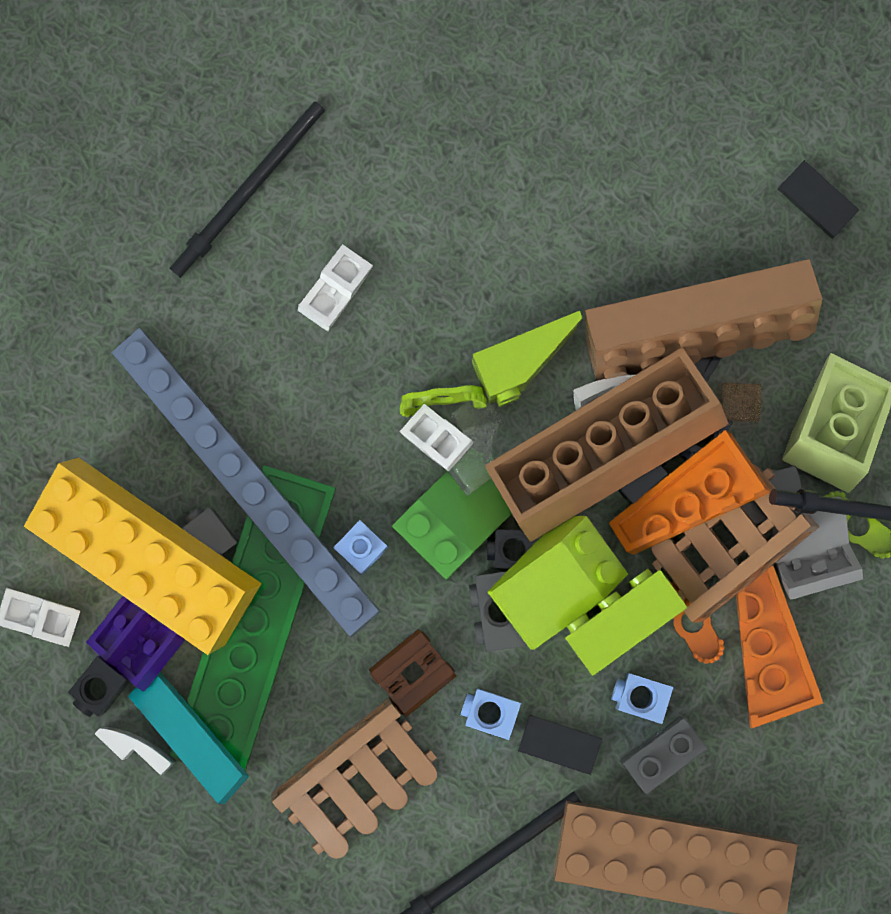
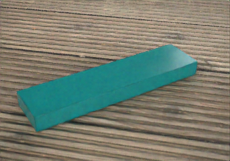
(190, 738)

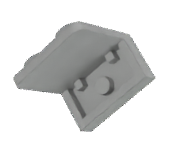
(821, 559)

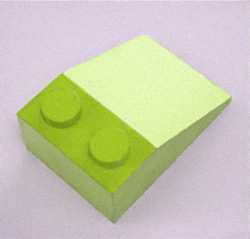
(513, 364)
(557, 581)

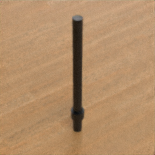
(200, 243)
(809, 502)
(427, 903)

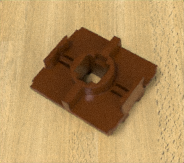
(435, 674)

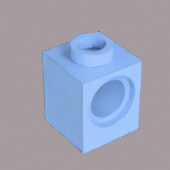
(361, 547)
(659, 697)
(503, 725)

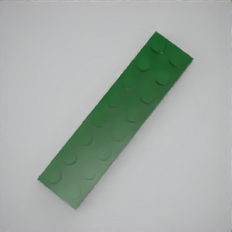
(238, 678)

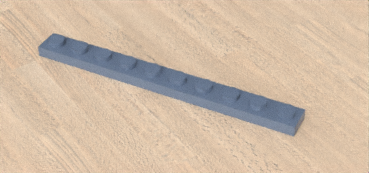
(246, 483)

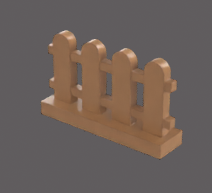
(723, 562)
(336, 784)

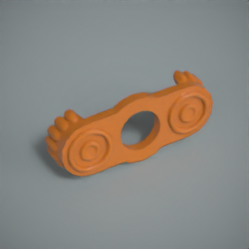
(703, 644)

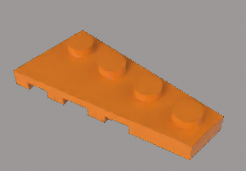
(694, 493)
(772, 654)

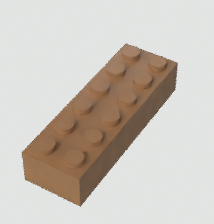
(704, 319)
(607, 444)
(674, 860)

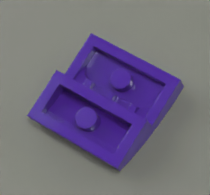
(134, 643)

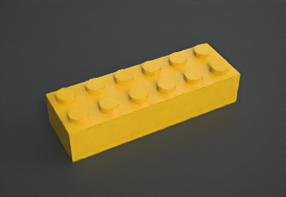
(142, 555)

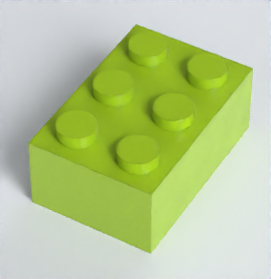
(624, 620)

